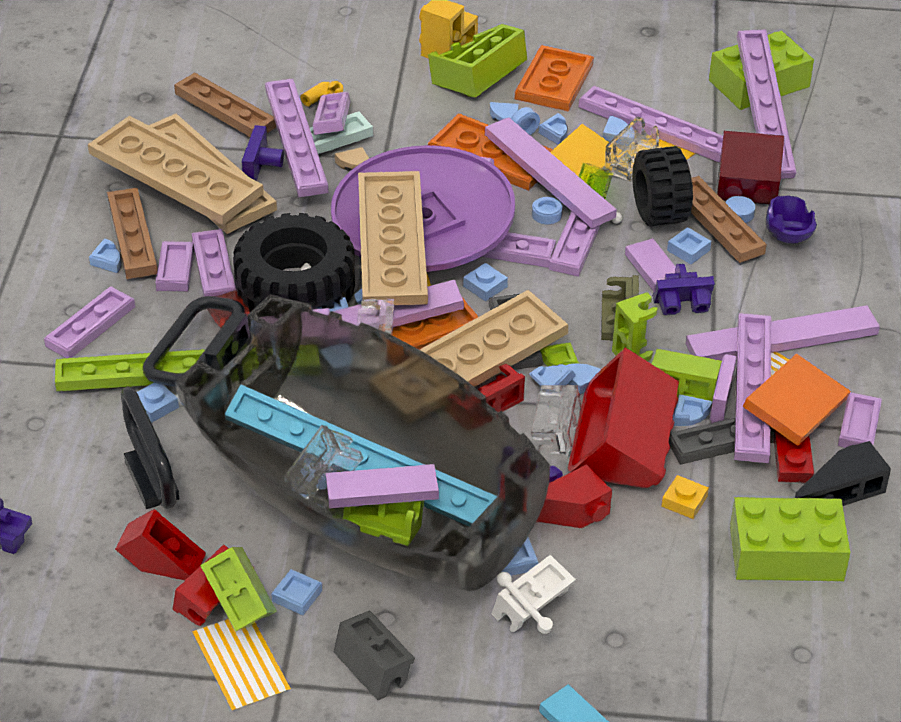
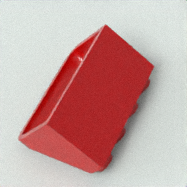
(626, 422)

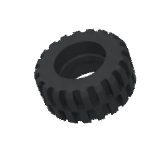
(290, 243)

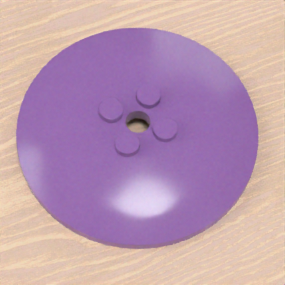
(463, 202)

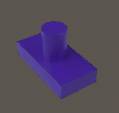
(259, 154)

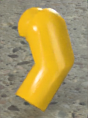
(323, 88)

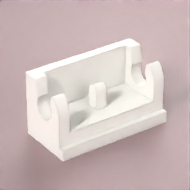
(538, 586)

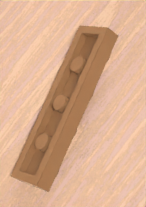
(223, 104)
(725, 223)
(132, 233)

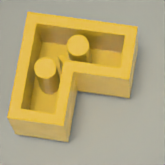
(444, 25)

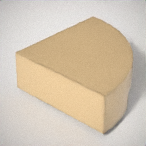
(351, 158)

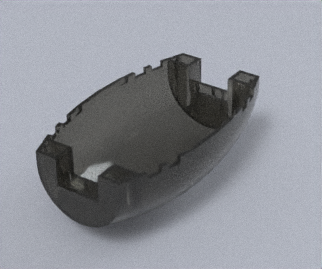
(390, 397)

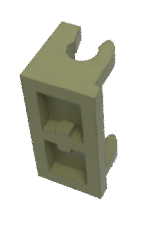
(629, 289)

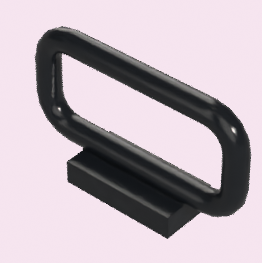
(225, 346)
(148, 461)

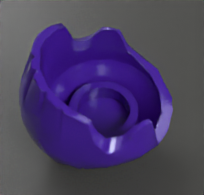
(790, 220)

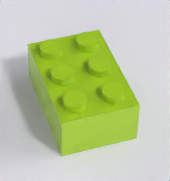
(790, 61)
(789, 539)

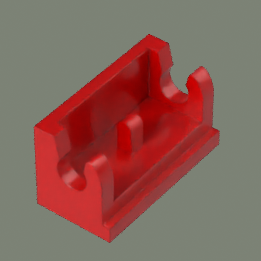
(505, 391)
(196, 596)

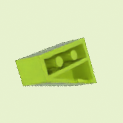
(480, 62)

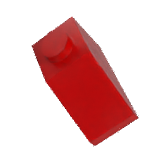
(576, 499)
(159, 547)

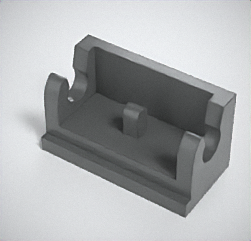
(372, 653)

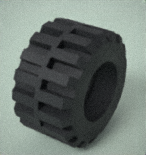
(662, 186)

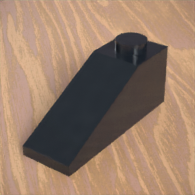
(849, 476)

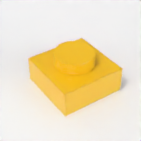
(685, 497)

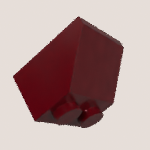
(750, 166)

